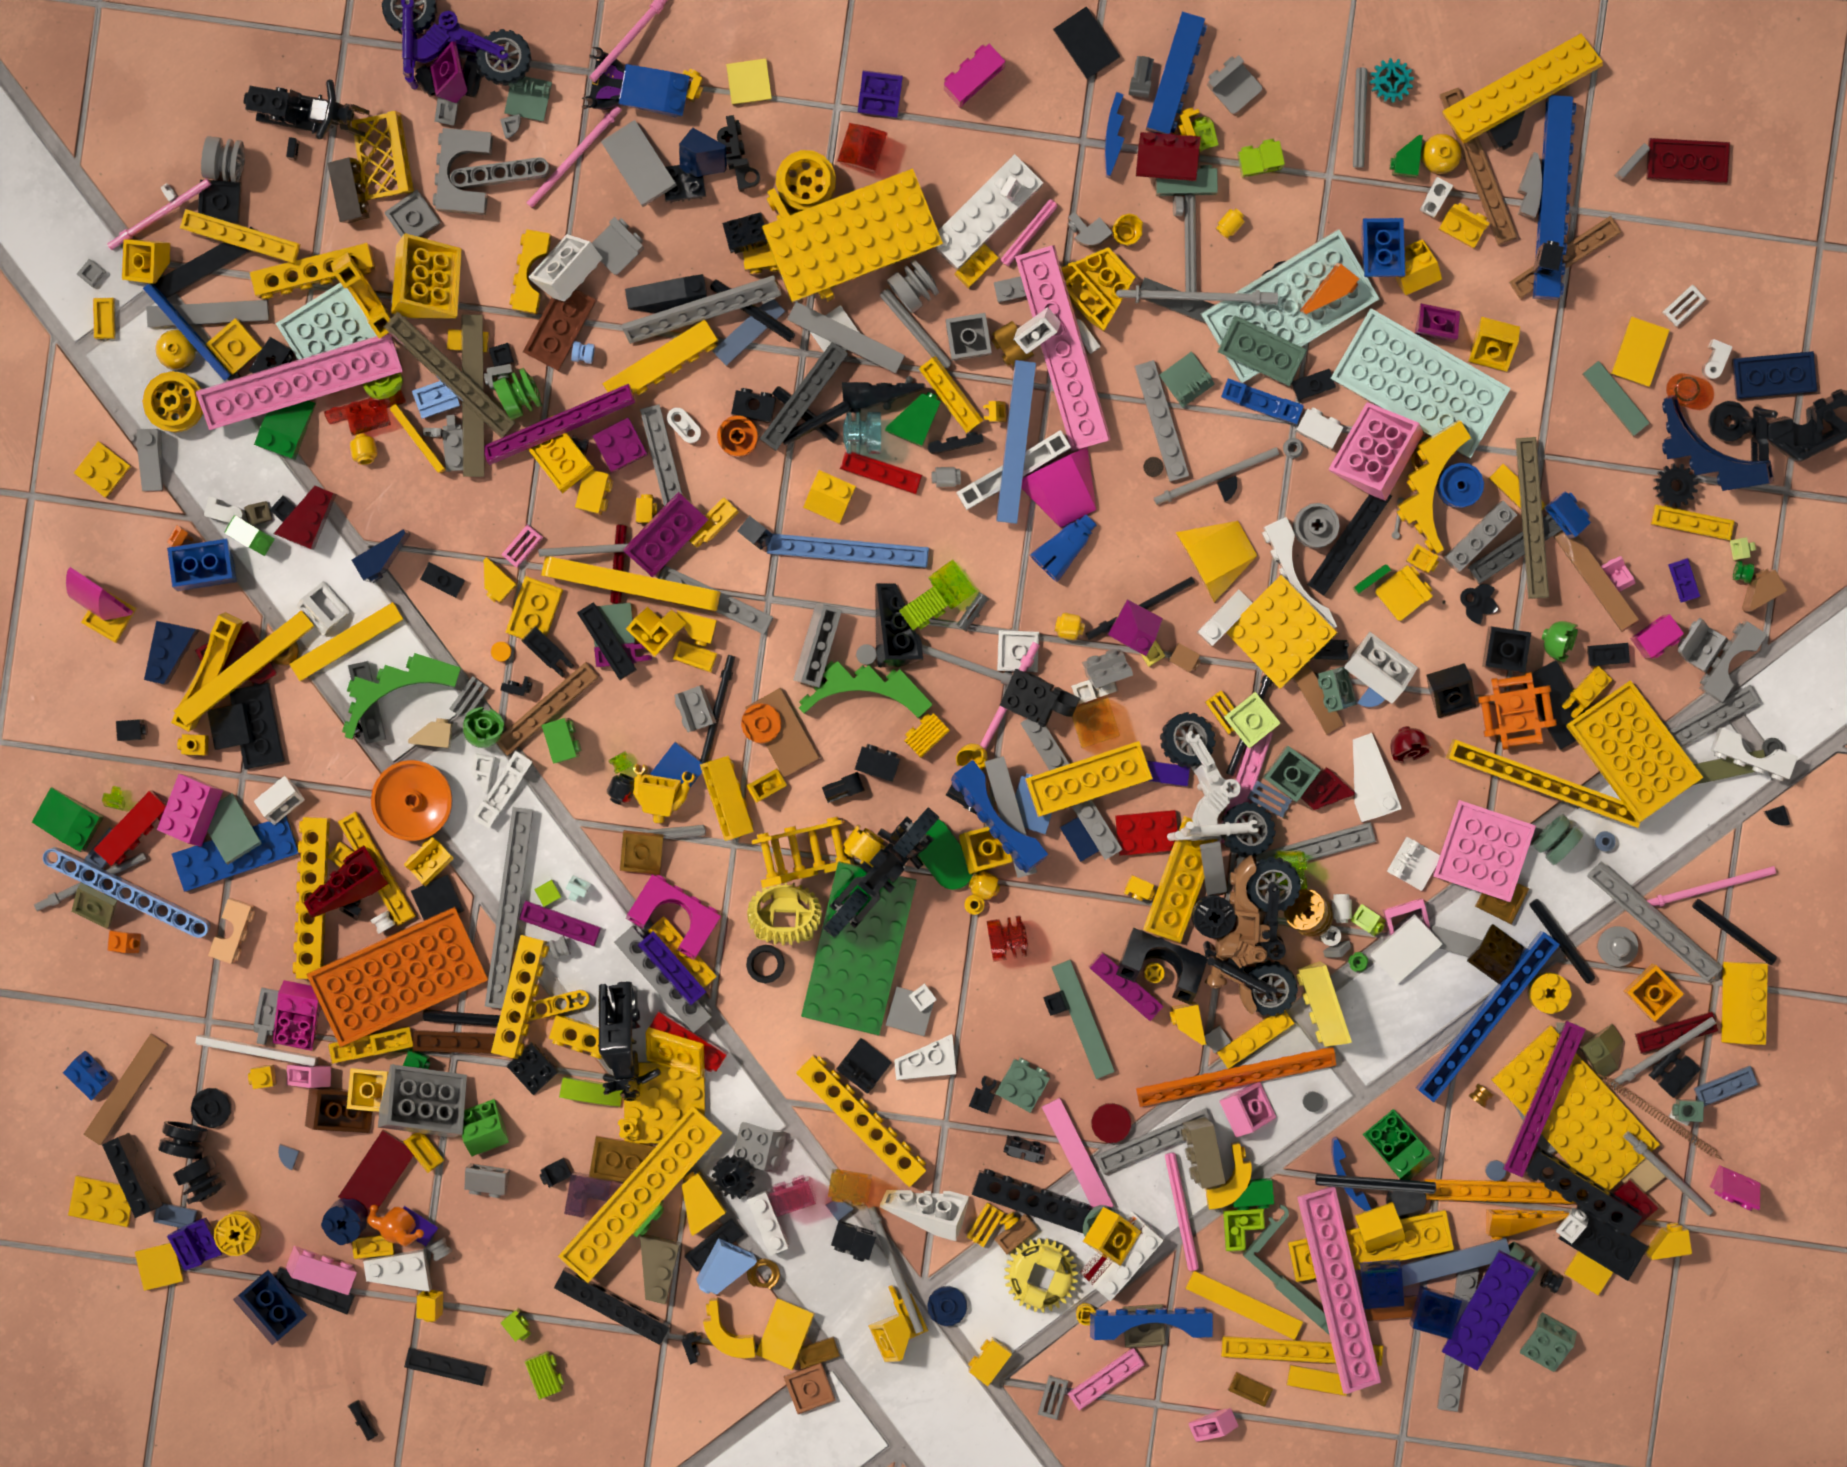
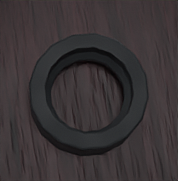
(750, 963)

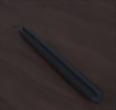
(1375, 1183)

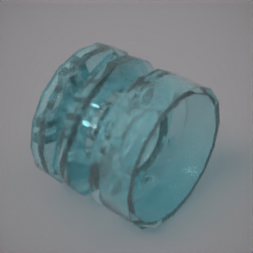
(862, 432)

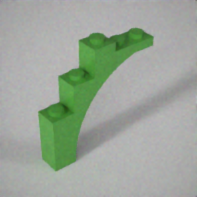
(421, 670)
(897, 687)

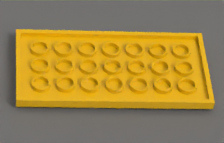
(852, 235)
(1585, 1118)

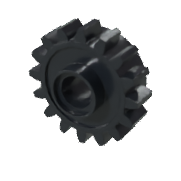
(1686, 485)
(733, 1176)

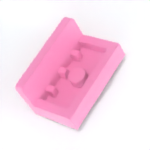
(1618, 573)

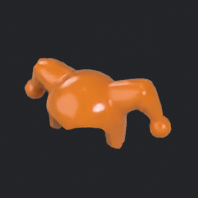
(395, 1225)

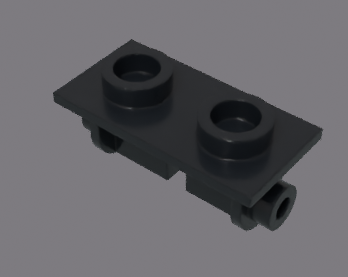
(1016, 1145)

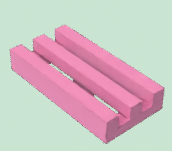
(533, 533)

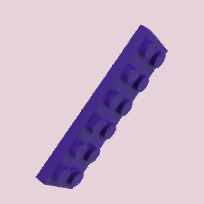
(1488, 1310)

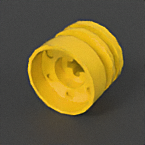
(236, 1221)

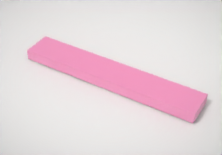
(1249, 771)
(1076, 1154)

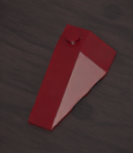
(353, 881)

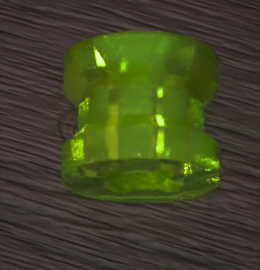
(620, 762)

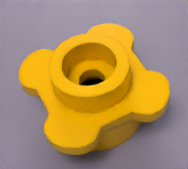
(633, 1127)

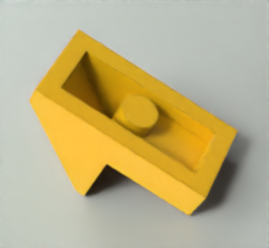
(766, 785)

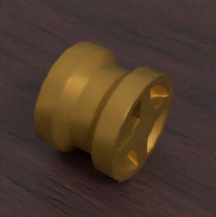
(1481, 1095)

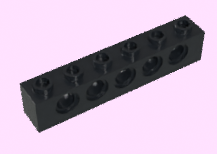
(1543, 1159)
(1058, 1217)
(612, 1306)

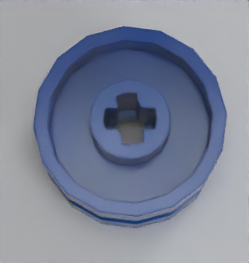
(1449, 491)

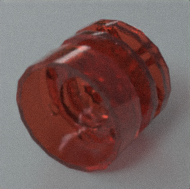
(1007, 938)

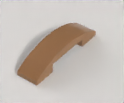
(1314, 696)

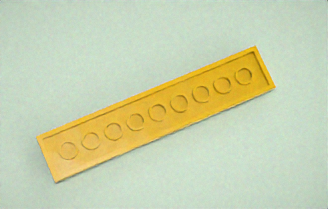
(640, 1194)

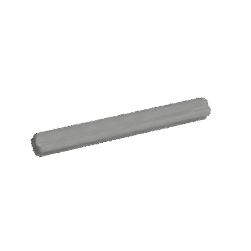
(1360, 117)
(1190, 243)
(914, 327)

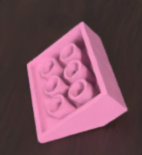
(1377, 450)

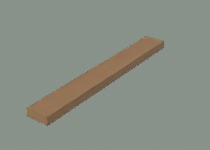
(1483, 179)

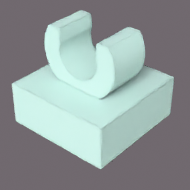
(577, 887)

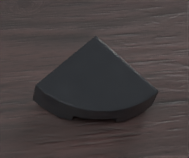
(1228, 488)
(1777, 815)

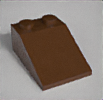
(329, 1112)

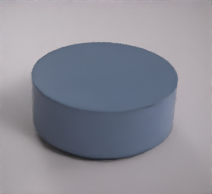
(1495, 1170)

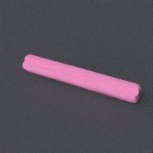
(1029, 232)

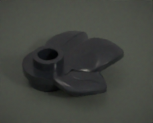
(1481, 603)

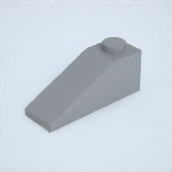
(150, 459)

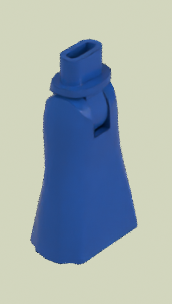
(1061, 550)

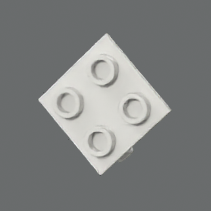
(1414, 863)

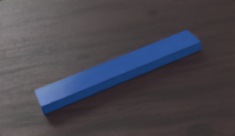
(186, 330)

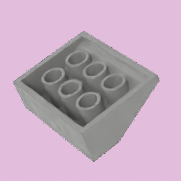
(423, 1101)

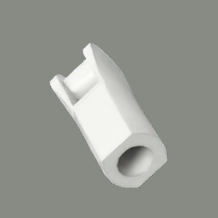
(1087, 338)

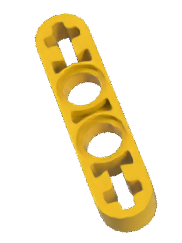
(551, 1006)

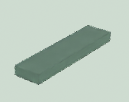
(1615, 398)

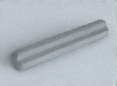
(680, 832)

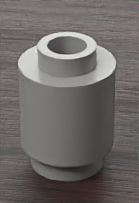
(946, 477)

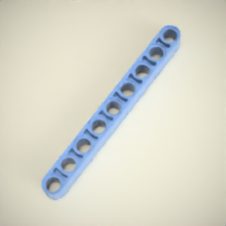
(116, 892)

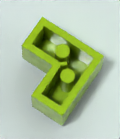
(1261, 160)

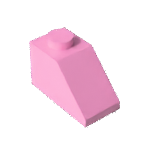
(309, 1076)
(1213, 1425)

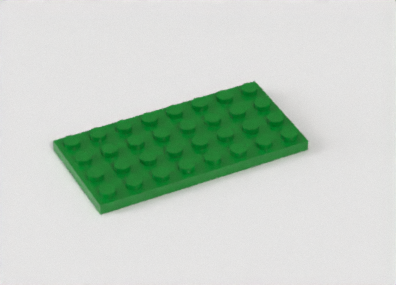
(858, 966)

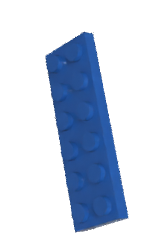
(205, 865)

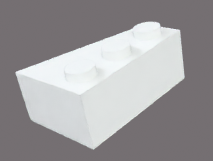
(401, 1270)

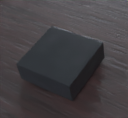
(292, 149)
(501, 355)
(282, 508)
(1056, 1003)

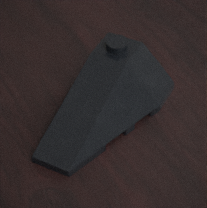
(666, 294)
(865, 395)
(895, 639)

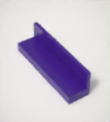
(671, 968)

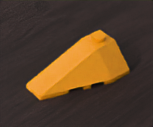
(1511, 1222)

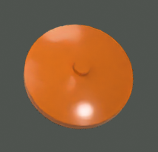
(411, 800)

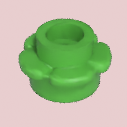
(1363, 962)

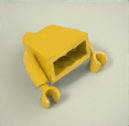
(659, 794)

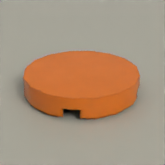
(761, 723)

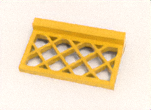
(398, 150)

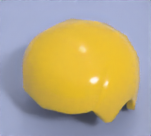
(1127, 229)
(972, 752)

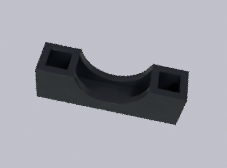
(139, 1195)

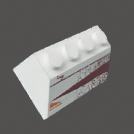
(1111, 1277)

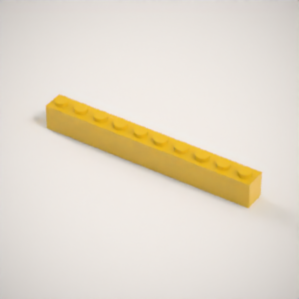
(1540, 782)

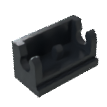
(1334, 650)

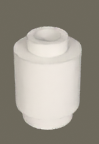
(1341, 907)

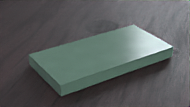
(1262, 350)

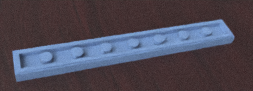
(1016, 442)
(848, 550)

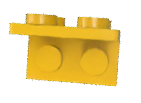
(1464, 225)

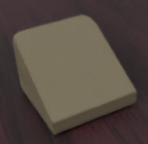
(258, 513)

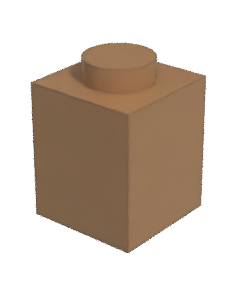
(1185, 658)

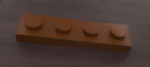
(453, 1041)

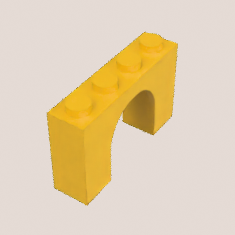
(363, 293)

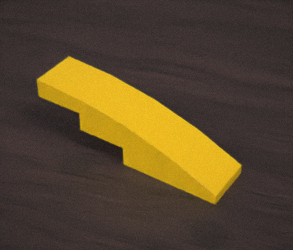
(371, 1045)

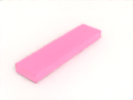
(1106, 1378)

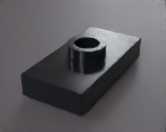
(1313, 384)
(442, 580)

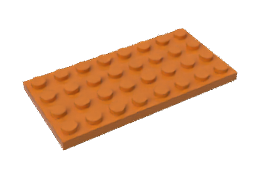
(397, 976)

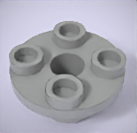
(1617, 946)

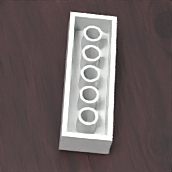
(985, 213)

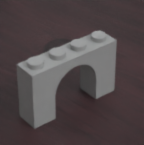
(454, 144)

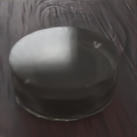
(1153, 467)

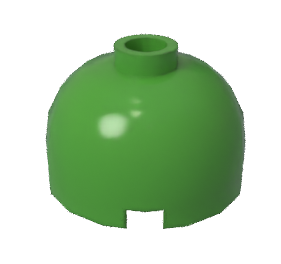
(1559, 639)
(482, 727)

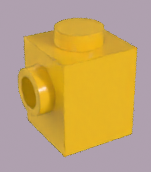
(262, 1076)
(429, 1305)

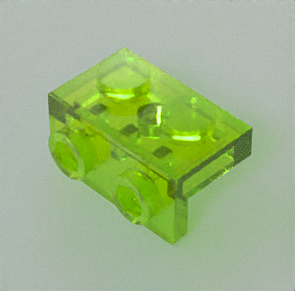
(952, 584)

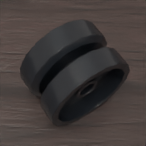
(183, 1139)

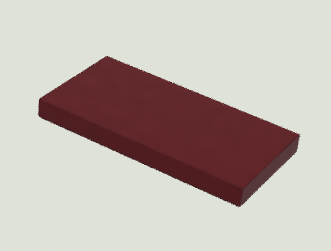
(1688, 160)
(378, 1171)

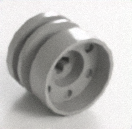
(220, 158)
(913, 286)

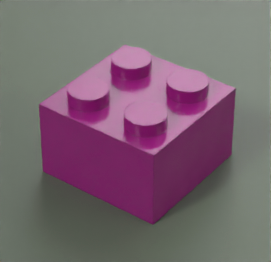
(620, 445)

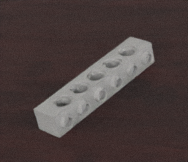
(692, 1020)

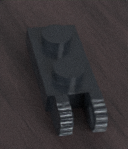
(955, 443)
(546, 650)

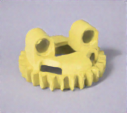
(784, 900)
(1050, 1258)

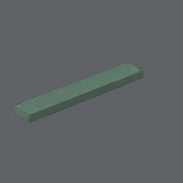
(1083, 1019)

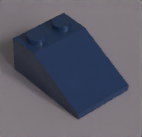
(378, 559)

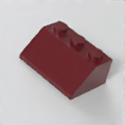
(1168, 156)

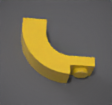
(1227, 1193)
(733, 1345)

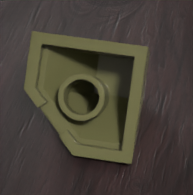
(1603, 1050)

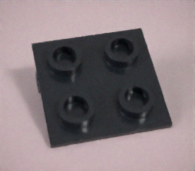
(687, 185)
(744, 232)
(864, 1065)
(532, 1068)

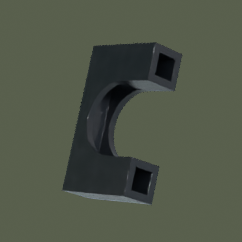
(1187, 964)

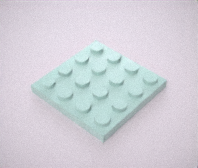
(325, 324)

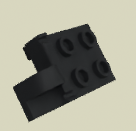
(735, 159)
(1035, 699)

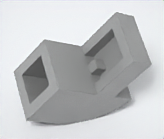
(1091, 235)

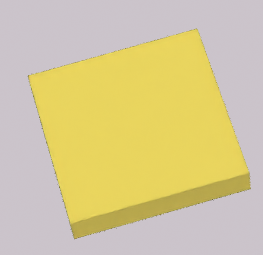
(749, 81)

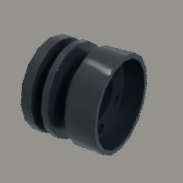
(1203, 910)
(199, 1179)

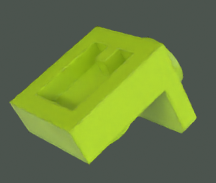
(1205, 129)
(1368, 920)

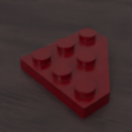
(244, 643)

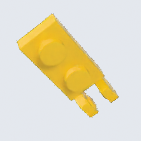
(1587, 690)
(901, 1309)

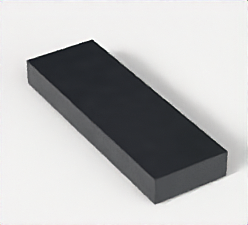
(698, 1255)

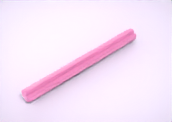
(1181, 1211)

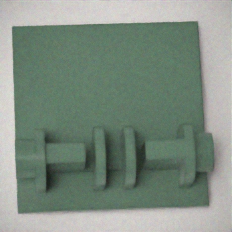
(528, 98)
(1187, 379)

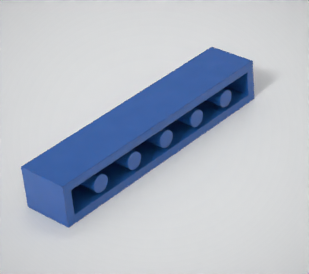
(1175, 74)

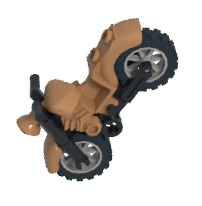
(1256, 937)

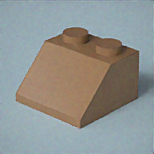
(1762, 589)

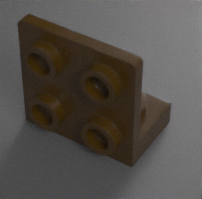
(1496, 954)

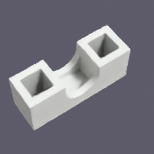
(767, 1222)

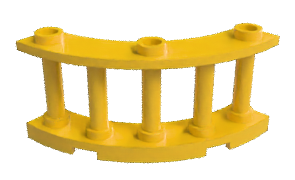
(799, 871)

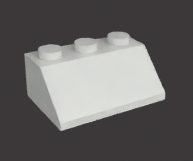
(566, 267)
(1381, 667)

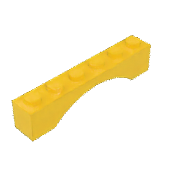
(218, 648)

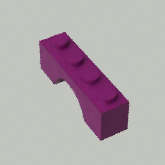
(1129, 990)

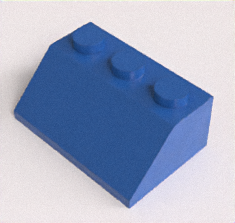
(201, 565)

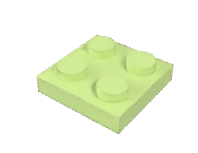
(1252, 720)

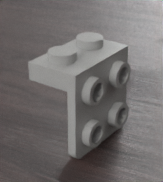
(1234, 85)
(617, 245)
(1701, 645)
(760, 1146)

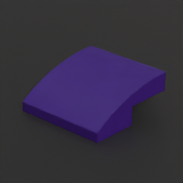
(880, 93)
(194, 1243)

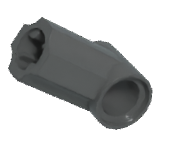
(1141, 82)

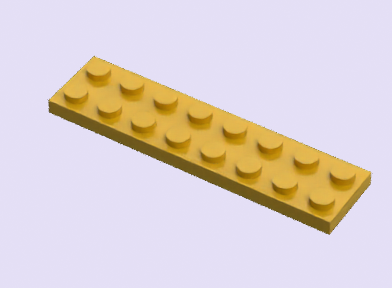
(1522, 88)
(1423, 1236)

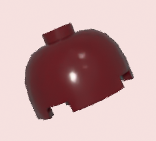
(1409, 743)

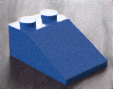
(654, 90)
(1383, 247)

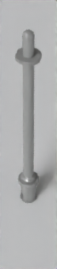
(1256, 297)

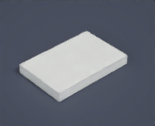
(1406, 949)

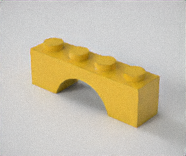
(535, 245)

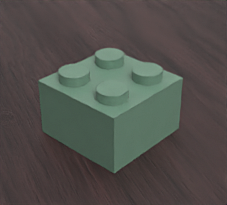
(1291, 773)

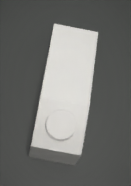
(1224, 618)

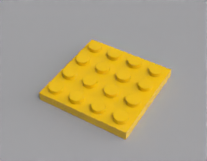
(1281, 631)
(663, 1101)

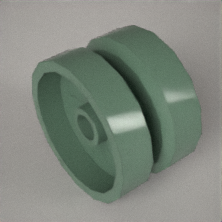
(1557, 839)

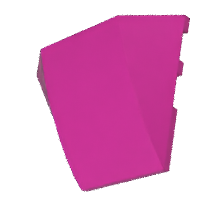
(1063, 488)
(94, 597)

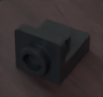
(513, 687)
(555, 1172)
(692, 1350)

